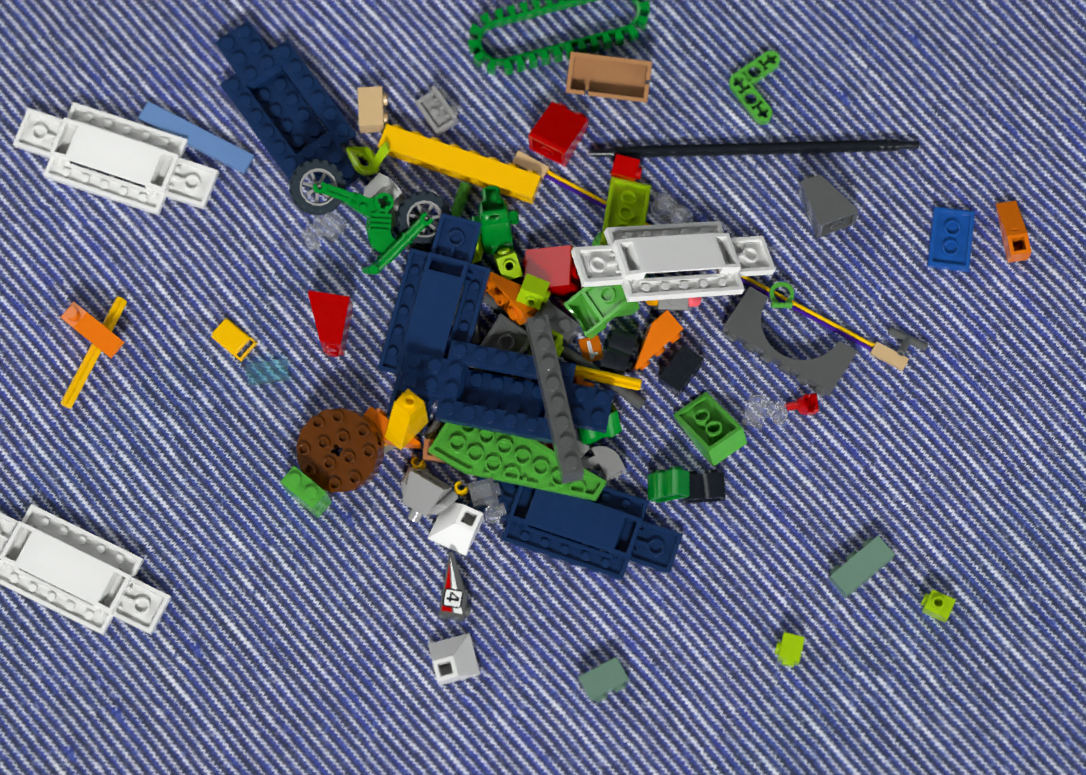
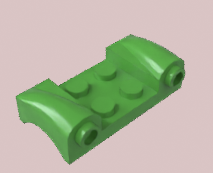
(597, 306)

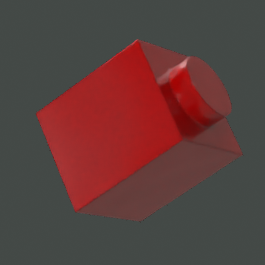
(626, 168)

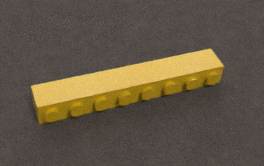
(461, 164)

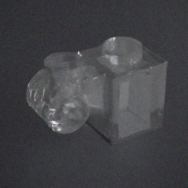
(324, 225)
(759, 409)
(486, 493)

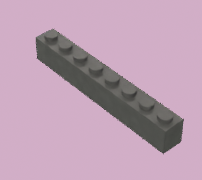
(554, 399)

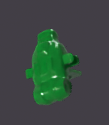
(496, 221)

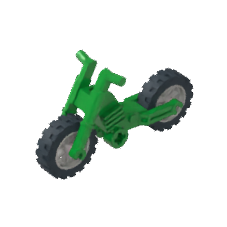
(378, 219)

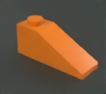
(92, 329)

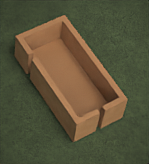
(609, 76)

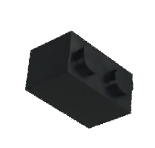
(680, 370)

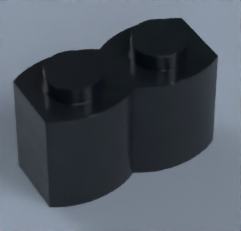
(620, 351)
(706, 487)

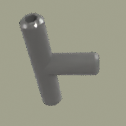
(906, 341)

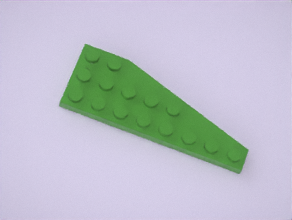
(509, 460)

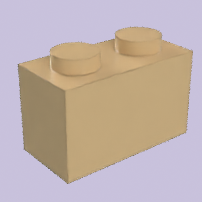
(371, 109)

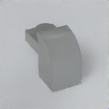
(606, 460)

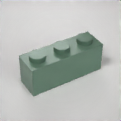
(861, 566)

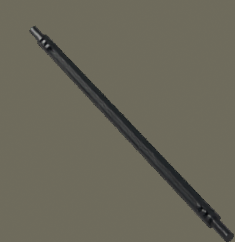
(770, 148)

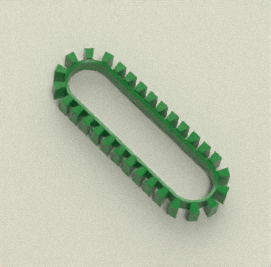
(478, 33)

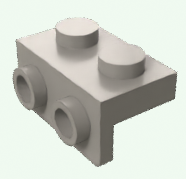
(437, 111)

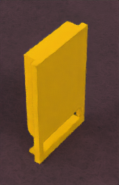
(233, 338)

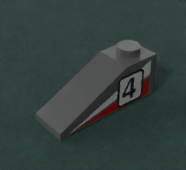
(454, 599)

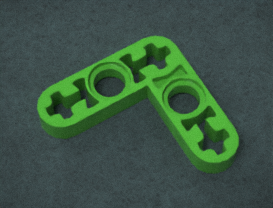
(748, 82)

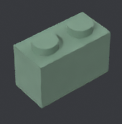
(603, 680)

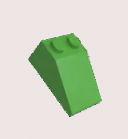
(711, 428)

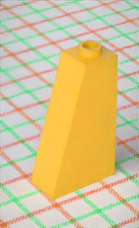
(406, 419)

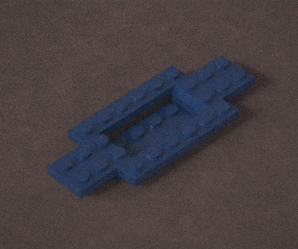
(277, 109)
(431, 296)
(494, 400)
(608, 523)

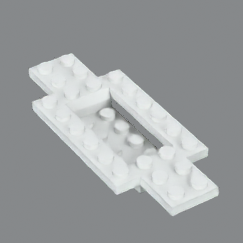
(120, 150)
(672, 248)
(79, 566)

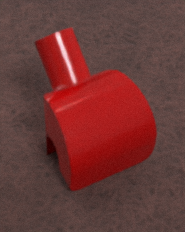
(805, 404)

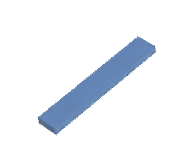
(197, 137)

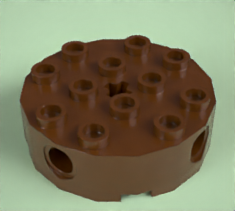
(320, 443)

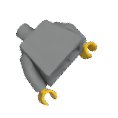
(426, 493)

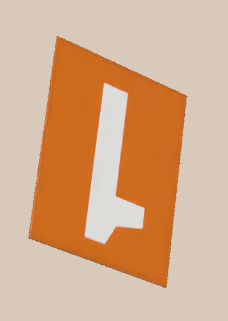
(591, 348)

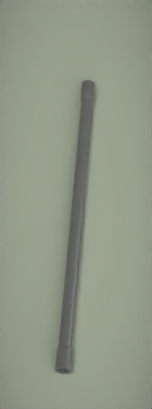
(628, 394)

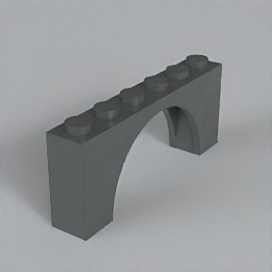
(820, 373)

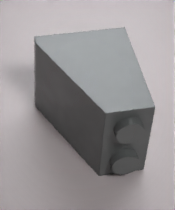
(825, 206)

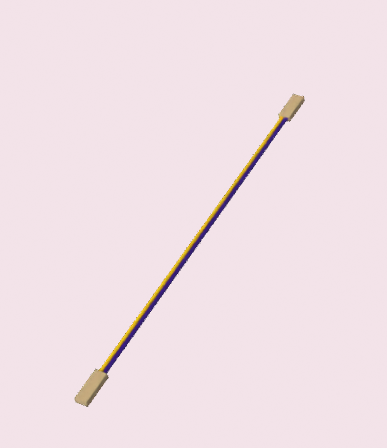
(879, 350)

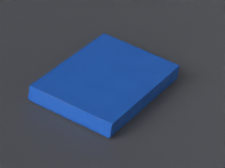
(951, 239)

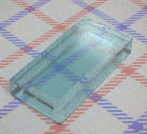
(267, 372)

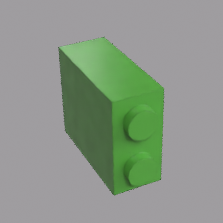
(306, 491)

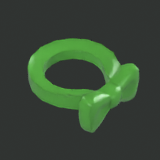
(775, 304)

